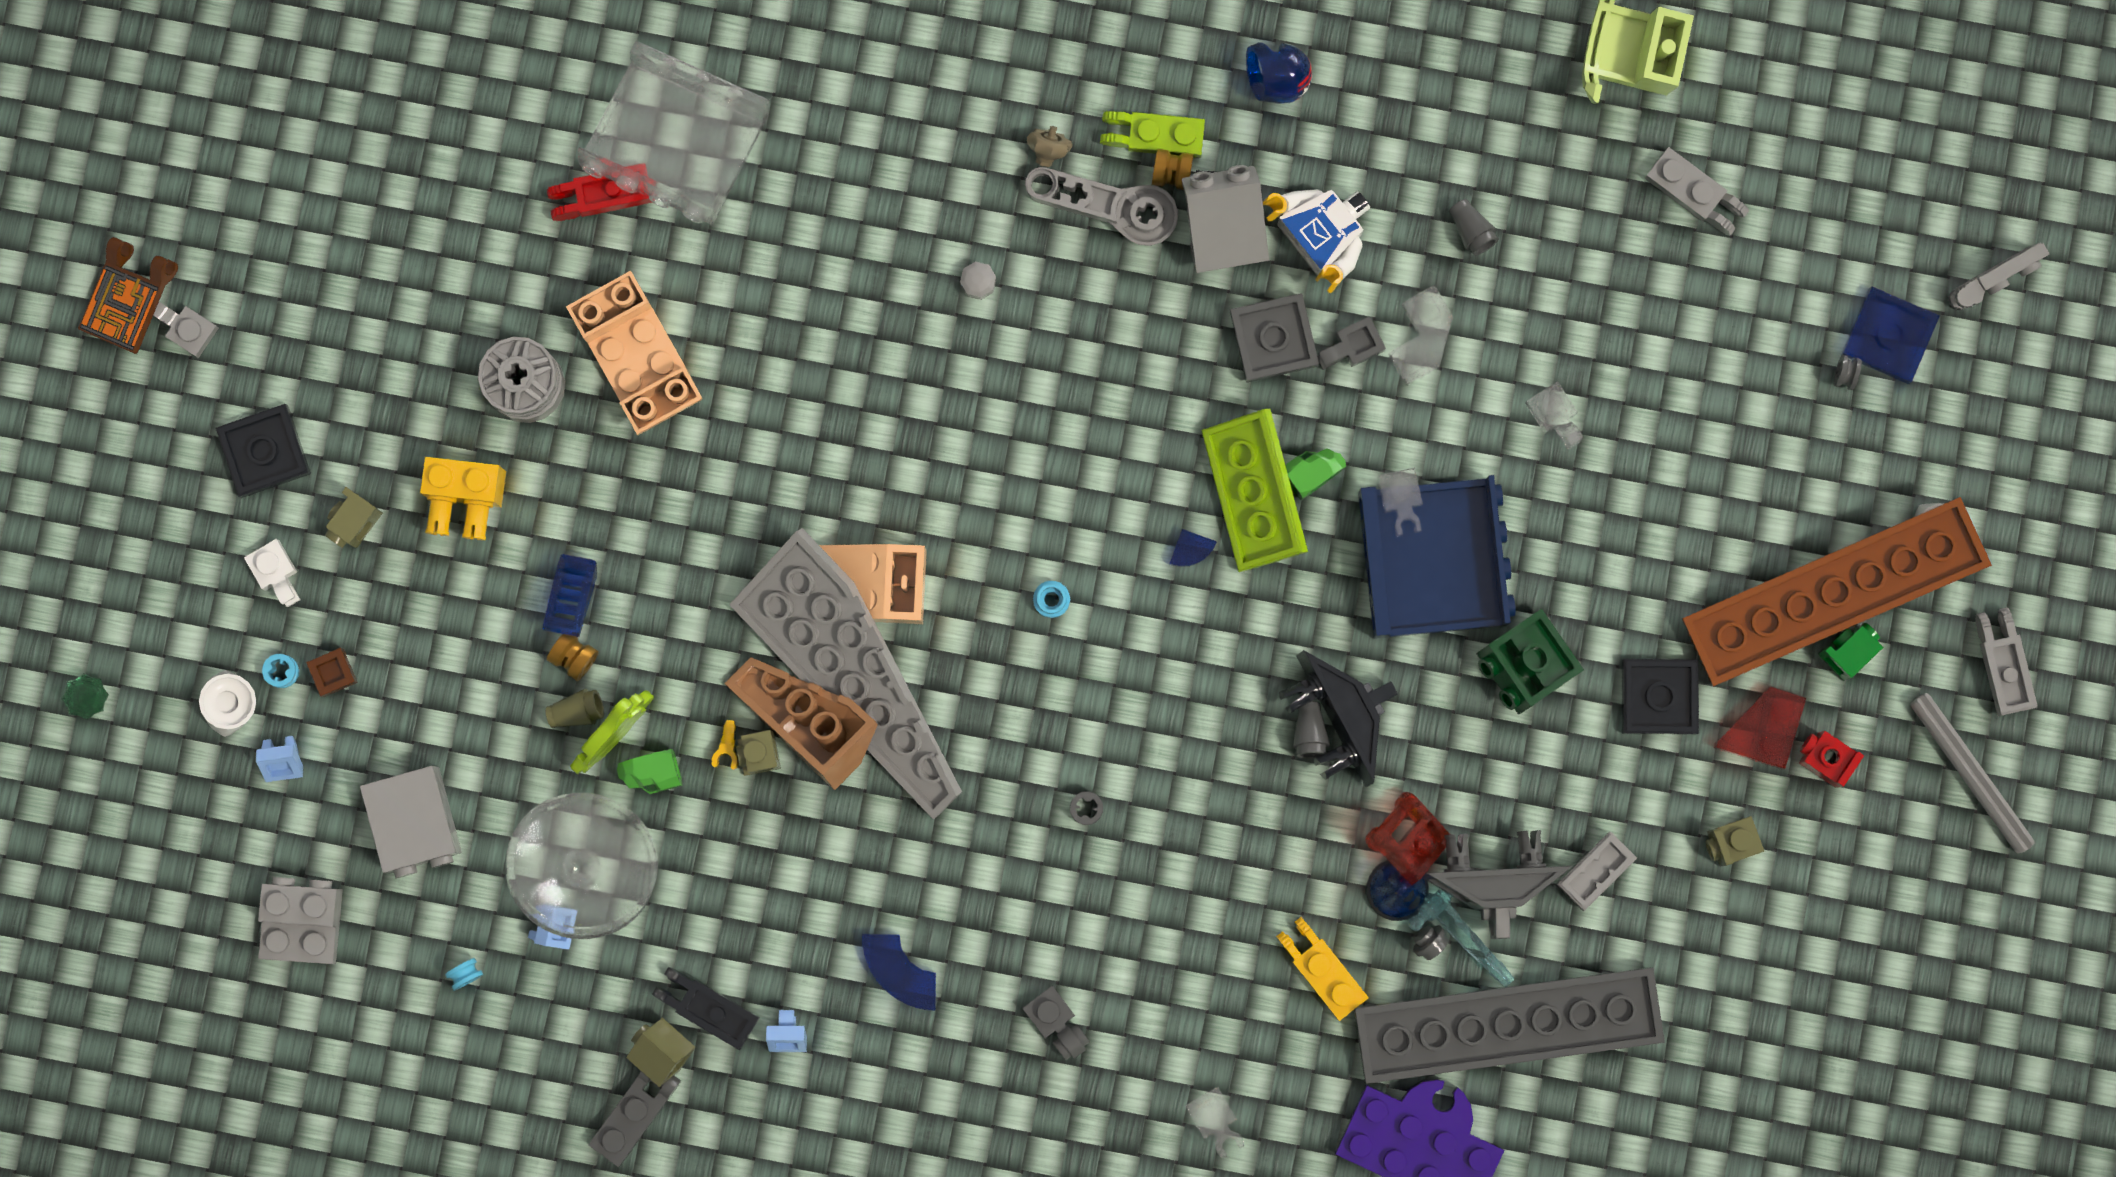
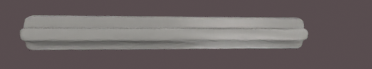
(1972, 773)

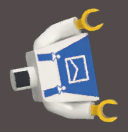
(1322, 229)

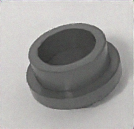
(1430, 942)

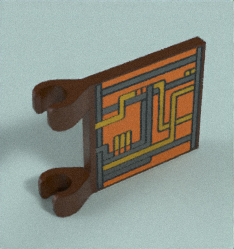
(124, 300)

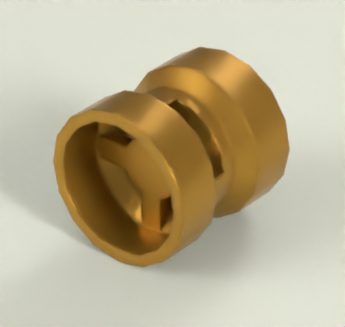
(1171, 168)
(572, 656)

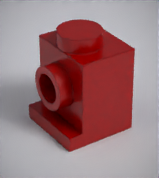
(1814, 758)

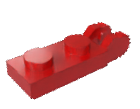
(593, 197)

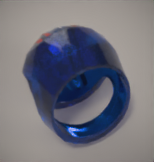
(1284, 76)

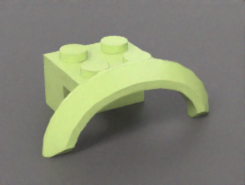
(1635, 49)

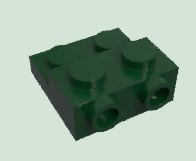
(1528, 662)

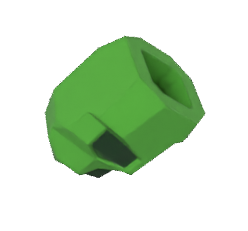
(1313, 470)
(651, 772)

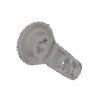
(1112, 205)

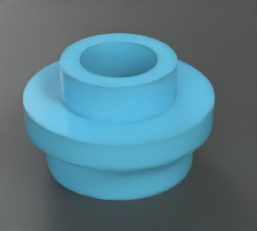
(1051, 587)

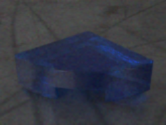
(1191, 549)

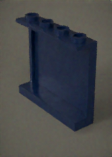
(1445, 574)

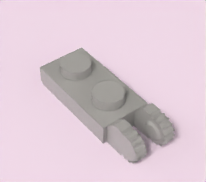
(1694, 190)
(1996, 277)
(2006, 665)

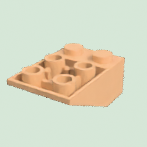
(886, 577)

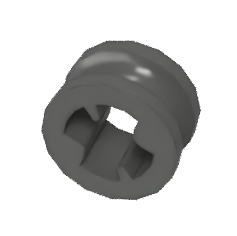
(1847, 372)
(1088, 796)

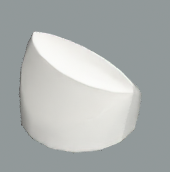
(227, 702)

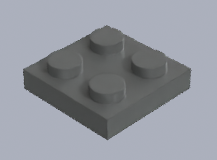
(1274, 337)

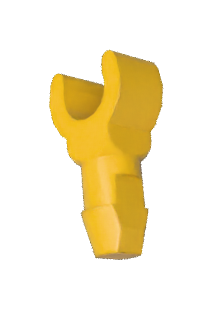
(727, 745)

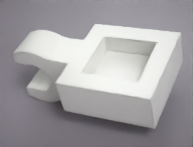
(272, 569)

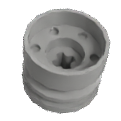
(538, 392)

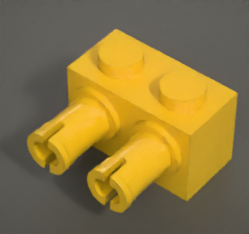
(465, 482)

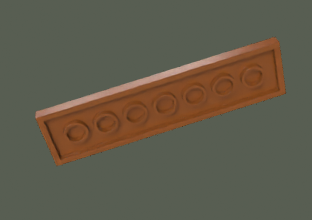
(1836, 591)

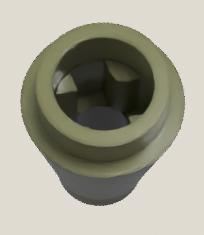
(578, 709)

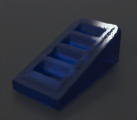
(576, 573)

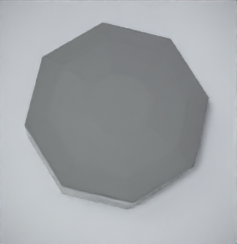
(978, 280)

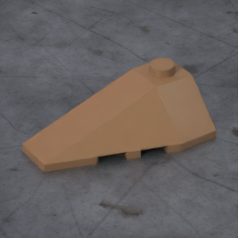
(816, 724)

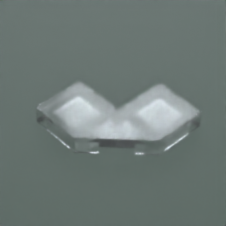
(1432, 323)

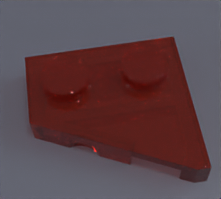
(1765, 729)

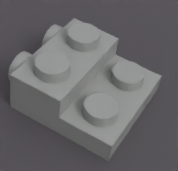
(299, 921)

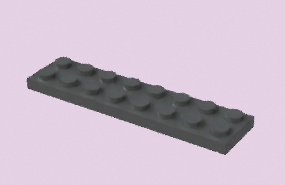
(1509, 1025)

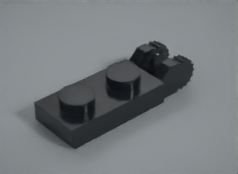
(709, 1010)

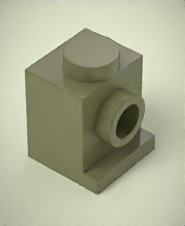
(351, 520)
(758, 753)

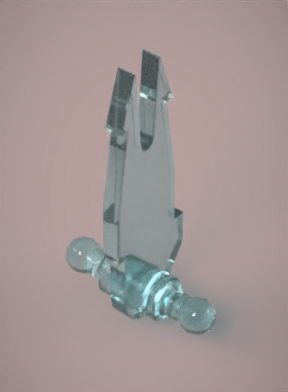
(1439, 907)

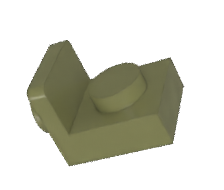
(1733, 842)

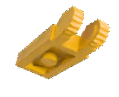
(1324, 972)

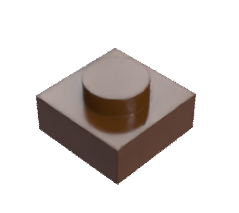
(331, 672)

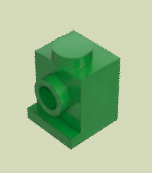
(1852, 651)

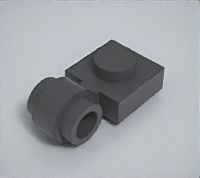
(1049, 1015)

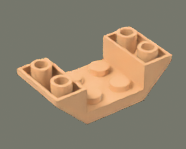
(634, 352)

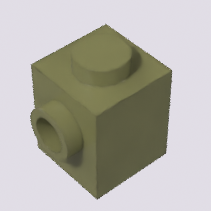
(659, 1051)

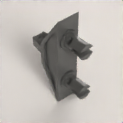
(1495, 891)

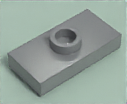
(1596, 871)

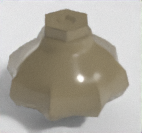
(1048, 145)

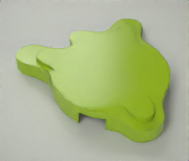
(611, 731)

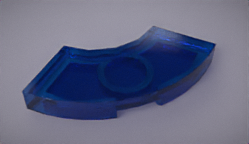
(897, 972)

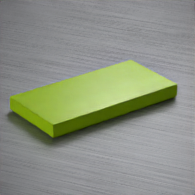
(1254, 490)

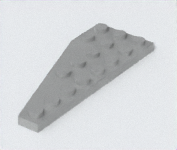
(828, 638)

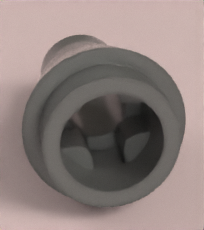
(1473, 228)
(1310, 732)

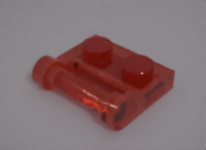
(1420, 844)

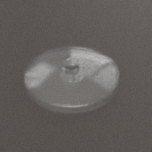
(581, 865)

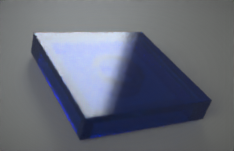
(1890, 335)

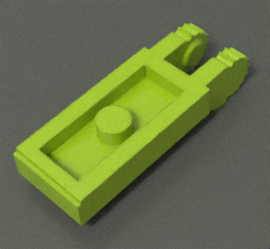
(1154, 132)

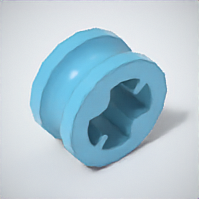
(269, 667)
(464, 974)

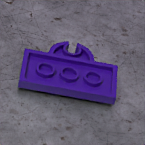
(1414, 1137)

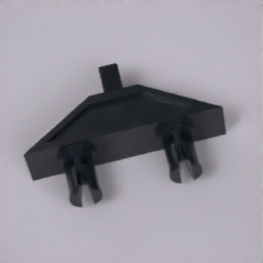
(1351, 709)

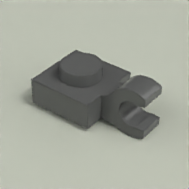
(1355, 343)

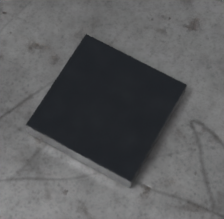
(263, 451)
(1660, 696)

